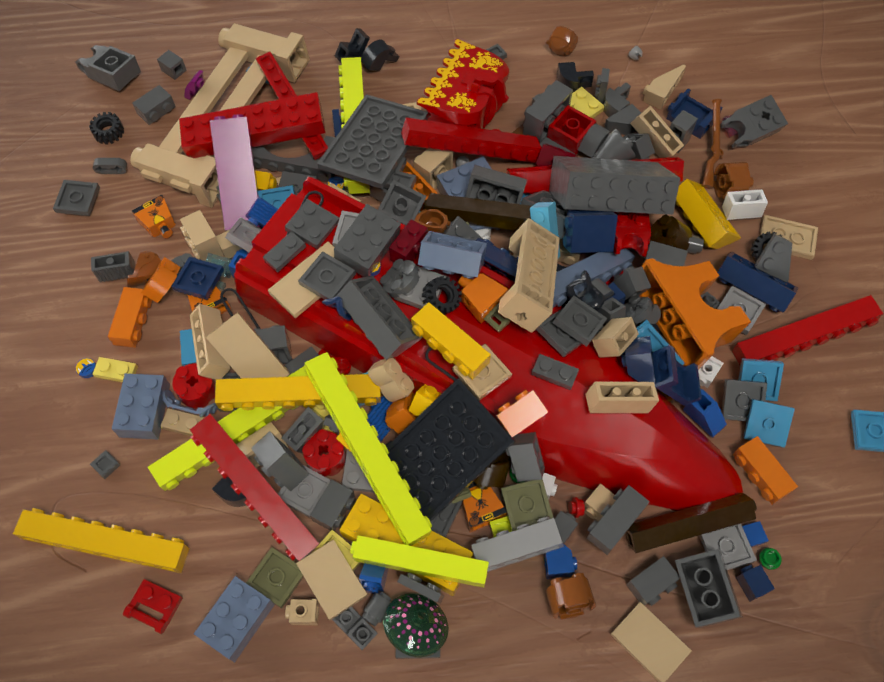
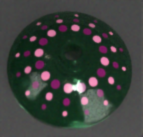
(409, 632)

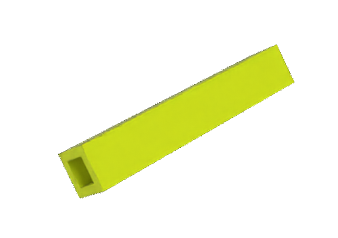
(420, 561)

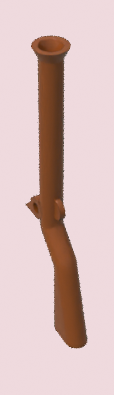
(708, 180)

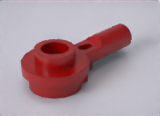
(343, 364)

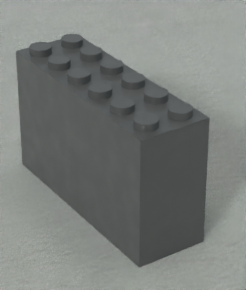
(613, 185)

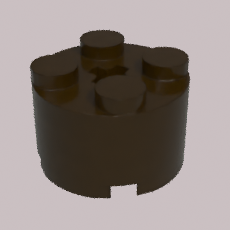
(671, 232)
(495, 474)

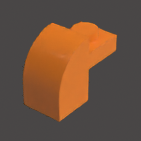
(161, 280)

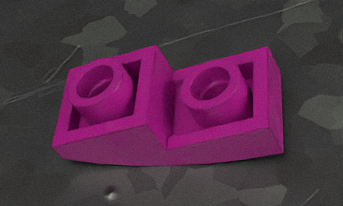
(194, 85)

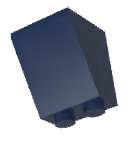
(590, 231)

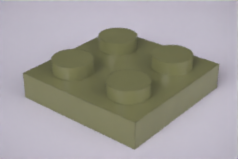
(526, 503)
(276, 577)

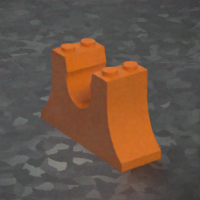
(685, 318)

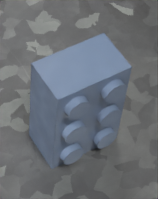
(456, 180)
(452, 254)
(140, 406)
(234, 619)

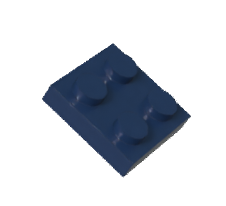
(198, 278)

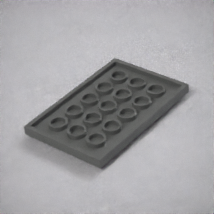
(370, 142)

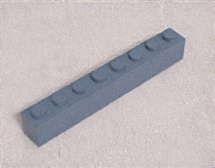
(600, 265)

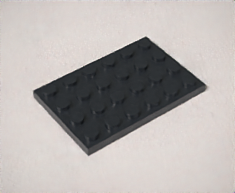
(448, 448)

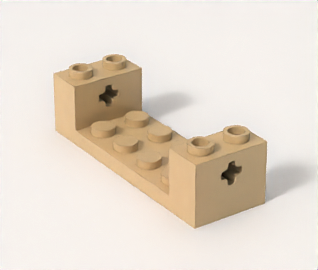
(532, 295)

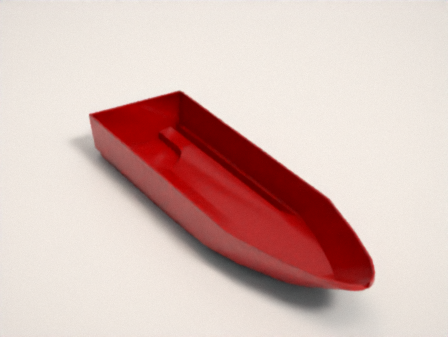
(651, 452)

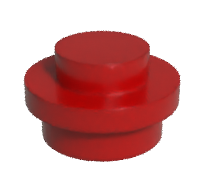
(576, 507)

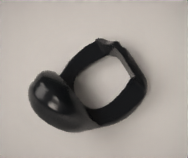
(592, 296)

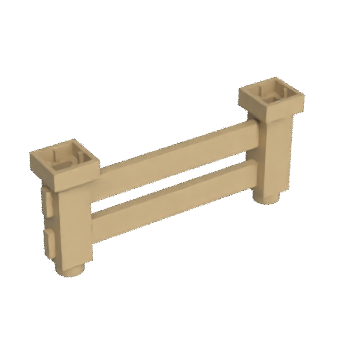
(199, 175)

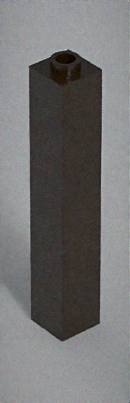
(480, 211)
(691, 522)

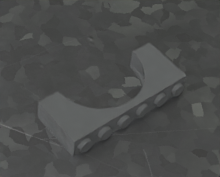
(300, 165)

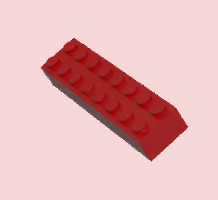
(268, 123)

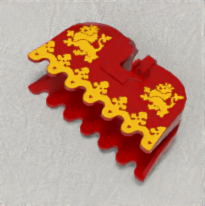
(468, 88)

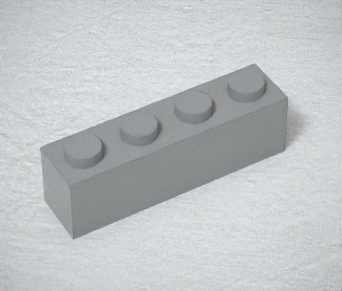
(518, 544)

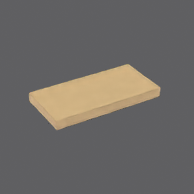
(291, 294)
(245, 350)

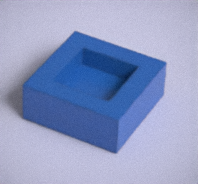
(755, 534)

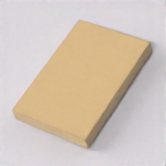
(801, 235)
(331, 579)
(651, 643)

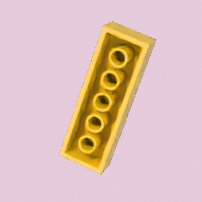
(370, 520)

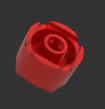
(192, 388)
(321, 443)

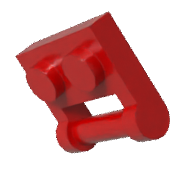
(156, 599)

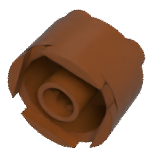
(732, 178)
(570, 596)

